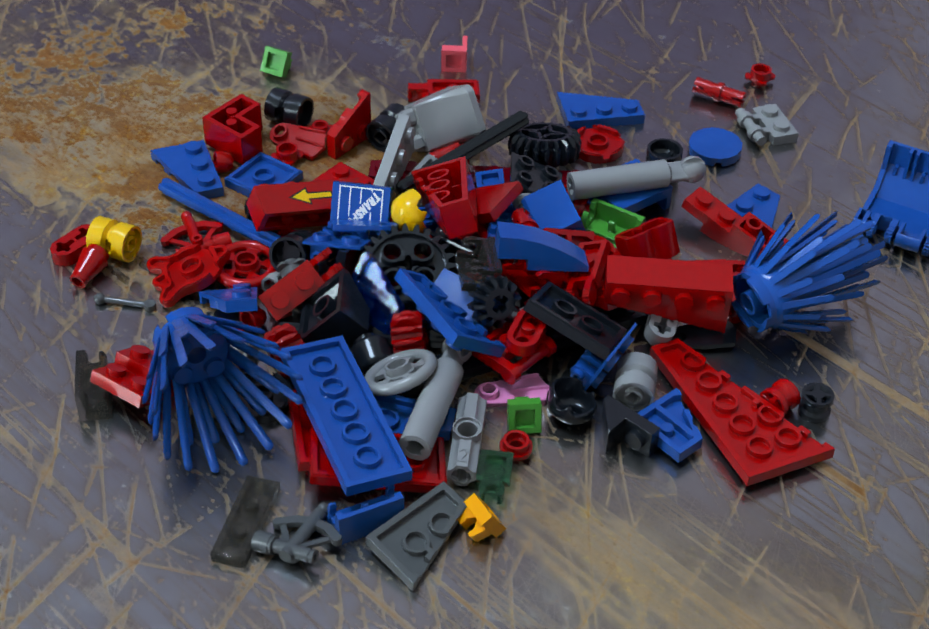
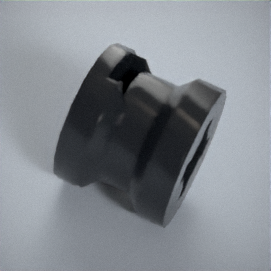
(816, 402)

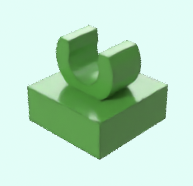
(276, 61)
(524, 414)

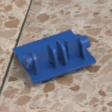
(336, 240)
(590, 366)

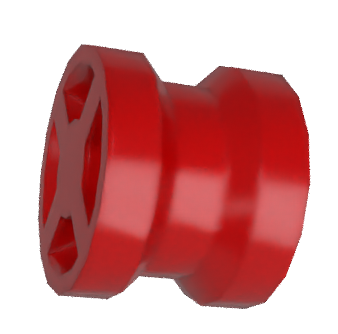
(782, 395)

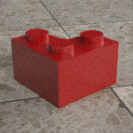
(235, 128)

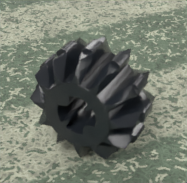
(494, 312)

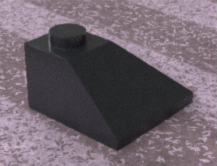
(335, 311)

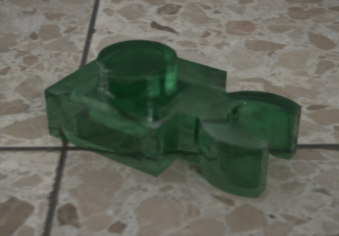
(494, 473)

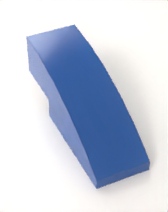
(538, 248)

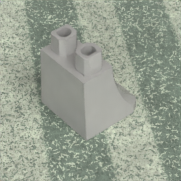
(445, 118)

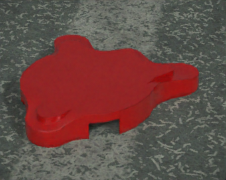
(186, 271)

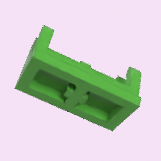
(609, 219)

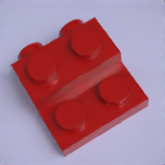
(127, 375)

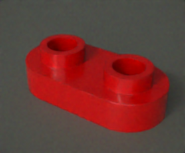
(525, 334)

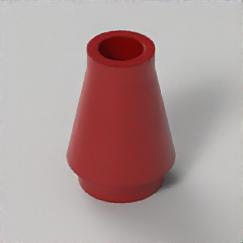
(89, 264)

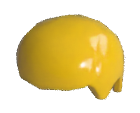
(405, 211)

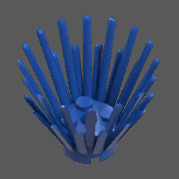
(198, 355)

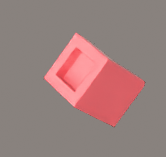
(454, 57)

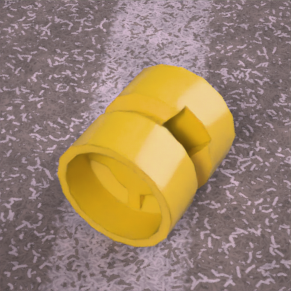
(119, 239)

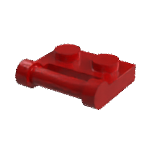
(512, 372)

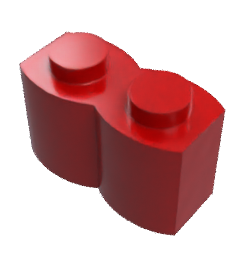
(649, 240)

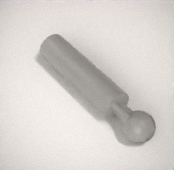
(633, 177)
(433, 404)

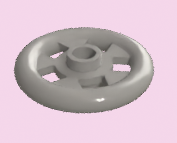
(400, 372)

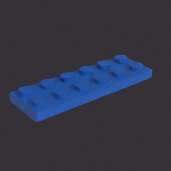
(347, 417)

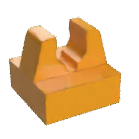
(484, 518)

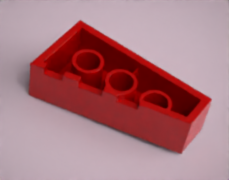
(449, 196)
(671, 289)

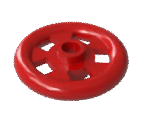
(246, 264)

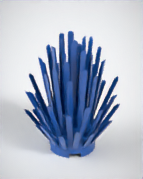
(803, 271)

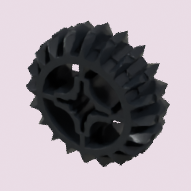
(547, 143)

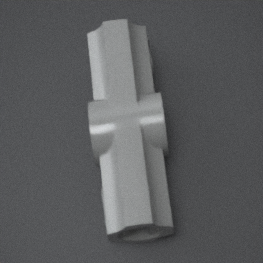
(466, 439)

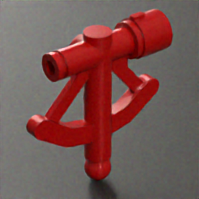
(192, 229)

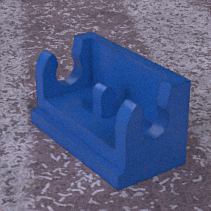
(365, 517)

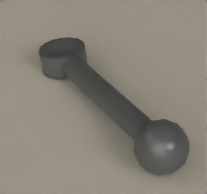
(149, 305)

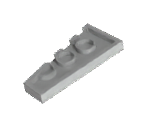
(397, 153)

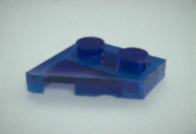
(377, 292)

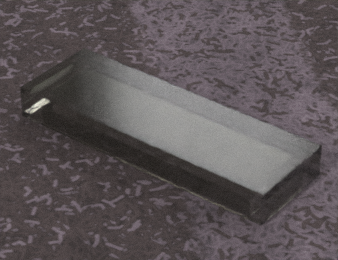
(245, 518)

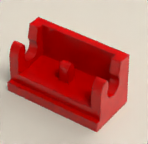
(530, 281)

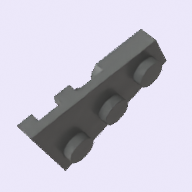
(417, 533)

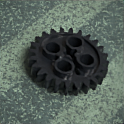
(406, 246)

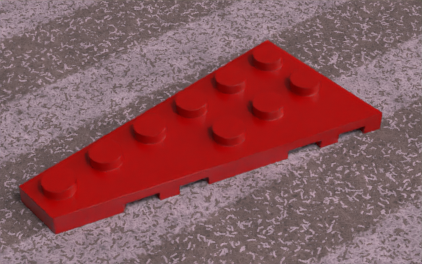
(737, 419)

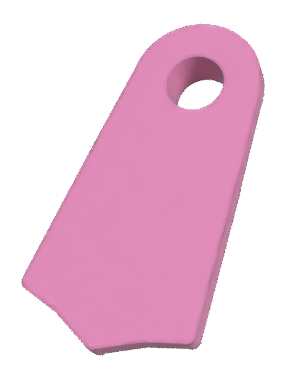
(529, 385)

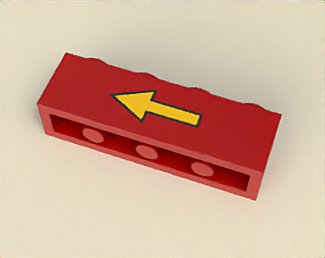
(292, 204)

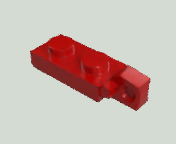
(420, 90)

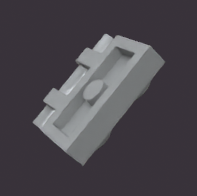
(766, 124)

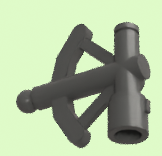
(297, 548)

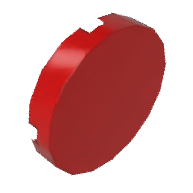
(600, 144)

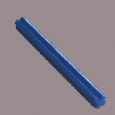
(216, 212)

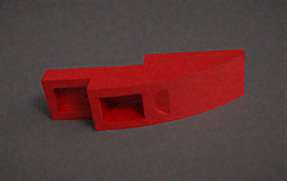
(725, 224)

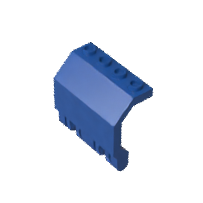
(900, 198)

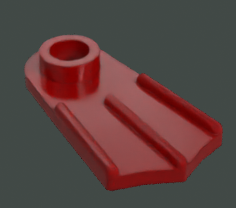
(307, 139)

